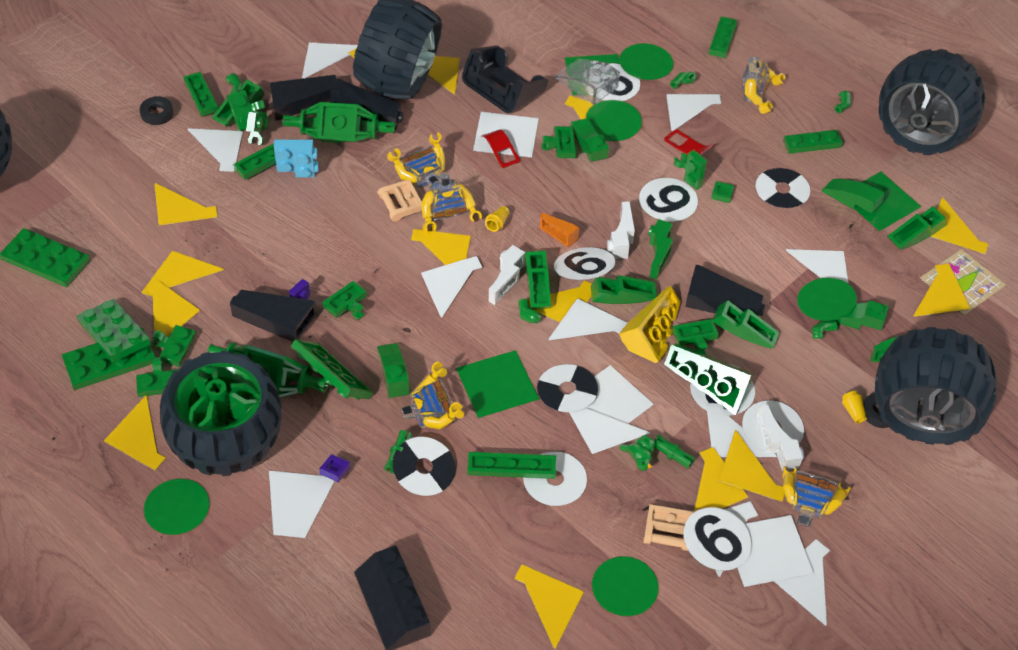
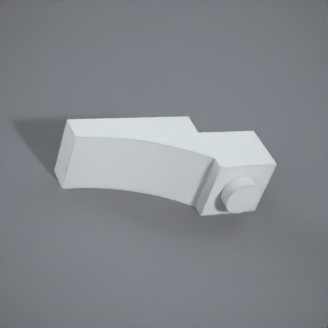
(624, 234)
(510, 264)
(777, 441)

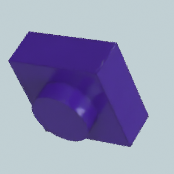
(300, 290)
(334, 468)

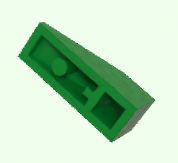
(393, 370)

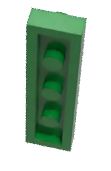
(511, 465)

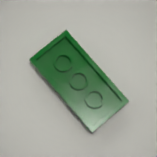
(44, 257)
(113, 330)
(91, 365)
(332, 370)

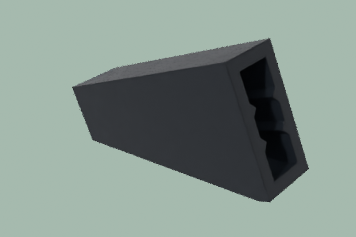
(350, 94)
(294, 95)
(711, 290)
(274, 313)

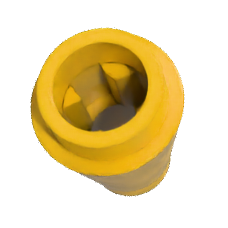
(496, 220)
(854, 405)

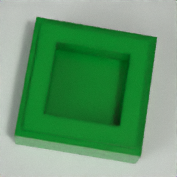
(722, 192)

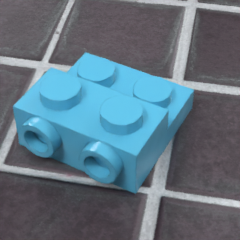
(296, 157)

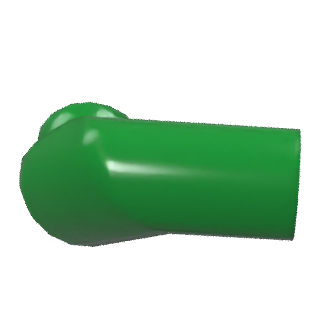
(683, 78)
(235, 81)
(845, 102)
(526, 313)
(818, 329)

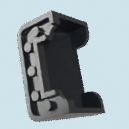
(490, 78)

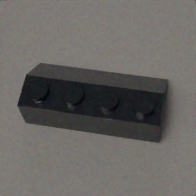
(392, 599)

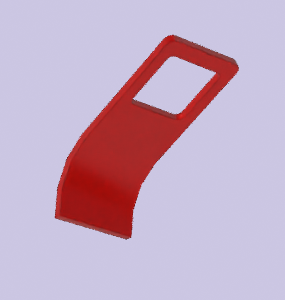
(498, 142)
(689, 145)

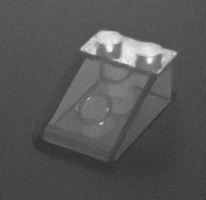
(590, 79)

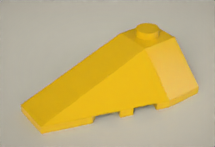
(651, 327)

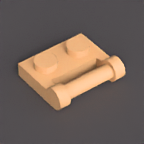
(406, 196)
(666, 520)

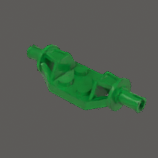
(338, 123)
(279, 368)

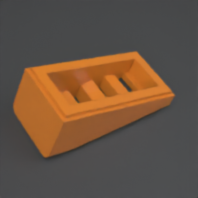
(560, 230)

